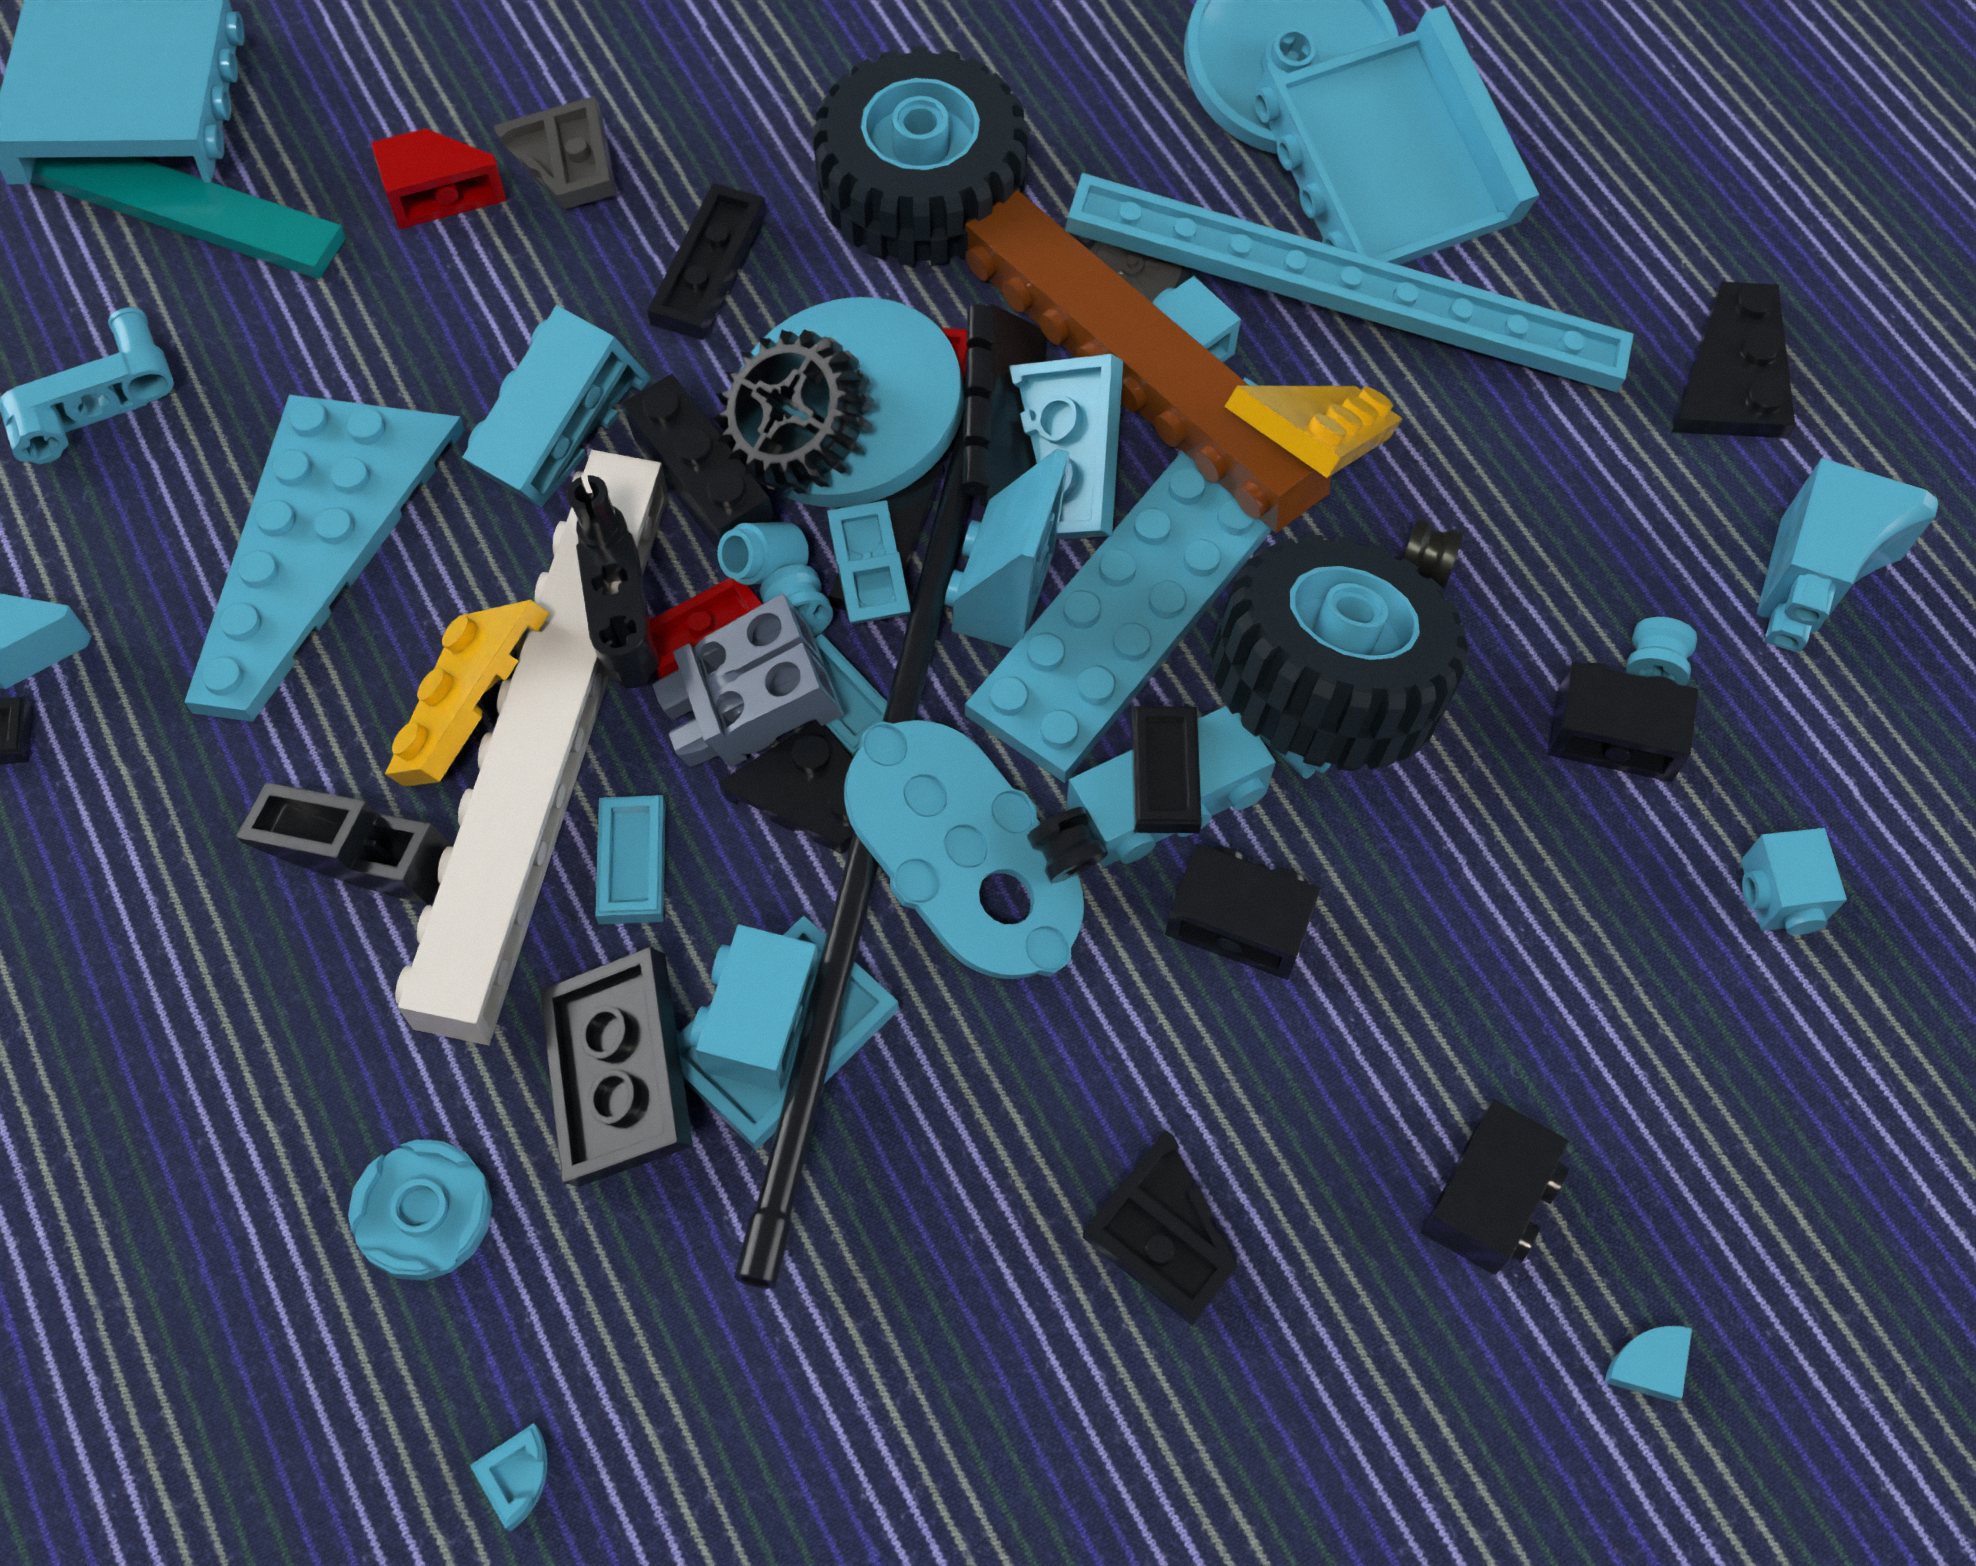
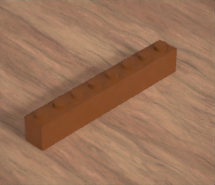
(1164, 368)

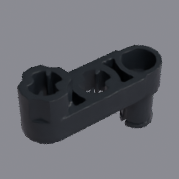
(607, 554)

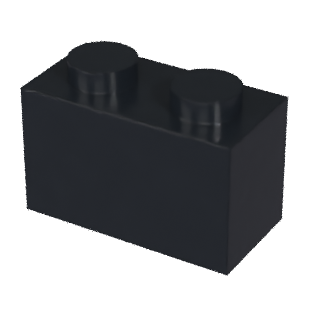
(1623, 721)
(1242, 910)
(1497, 1188)

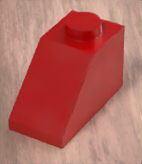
(435, 176)

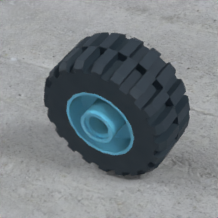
(917, 153)
(1338, 652)

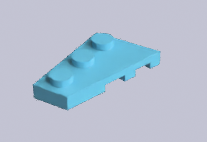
(1077, 410)

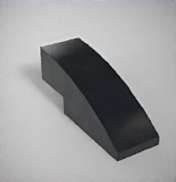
(346, 841)

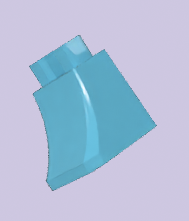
(1830, 539)

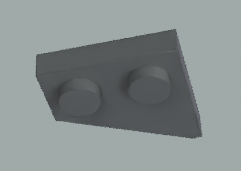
(563, 151)

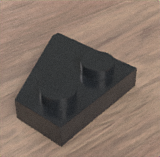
(799, 786)
(1164, 1234)

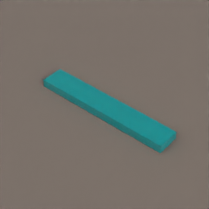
(196, 209)

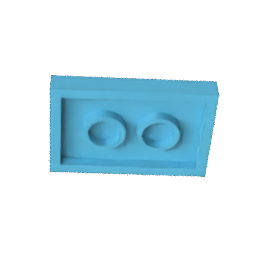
(755, 1109)

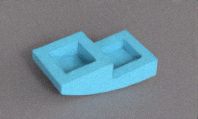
(868, 562)

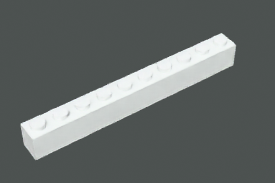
(523, 784)

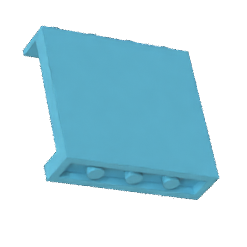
(118, 81)
(1397, 145)

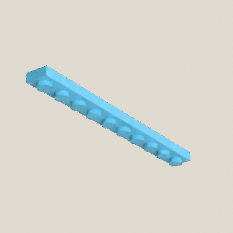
(1350, 282)

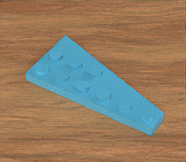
(311, 529)

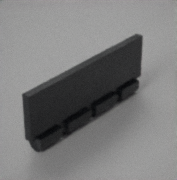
(993, 428)

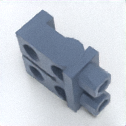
(747, 685)

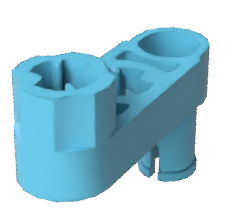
(47, 408)

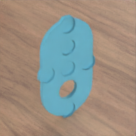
(941, 825)

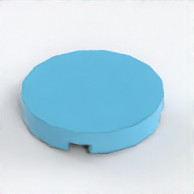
(420, 1210)

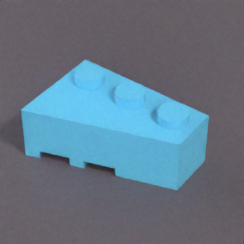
(552, 406)

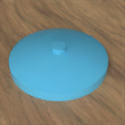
(1235, 39)
(913, 387)

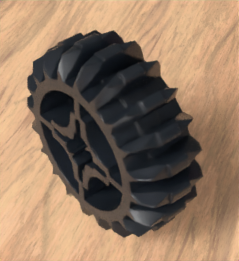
(798, 375)

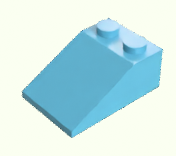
(1009, 556)

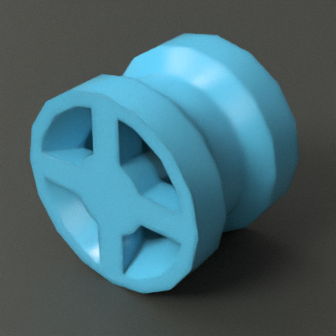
(803, 589)
(1662, 649)

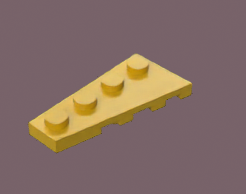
(1318, 423)

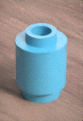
(758, 549)

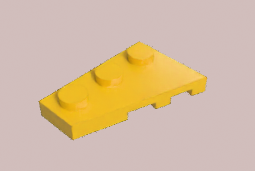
(447, 710)

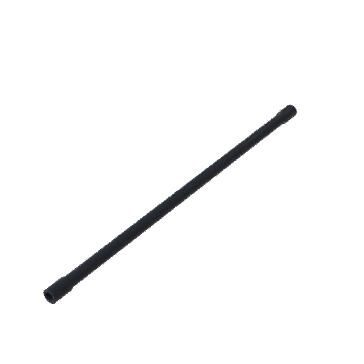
(770, 1222)

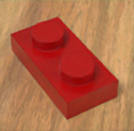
(698, 618)

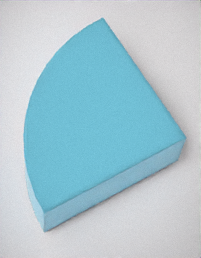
(1653, 1363)
(514, 1475)

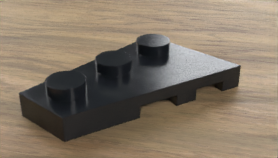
(1740, 368)

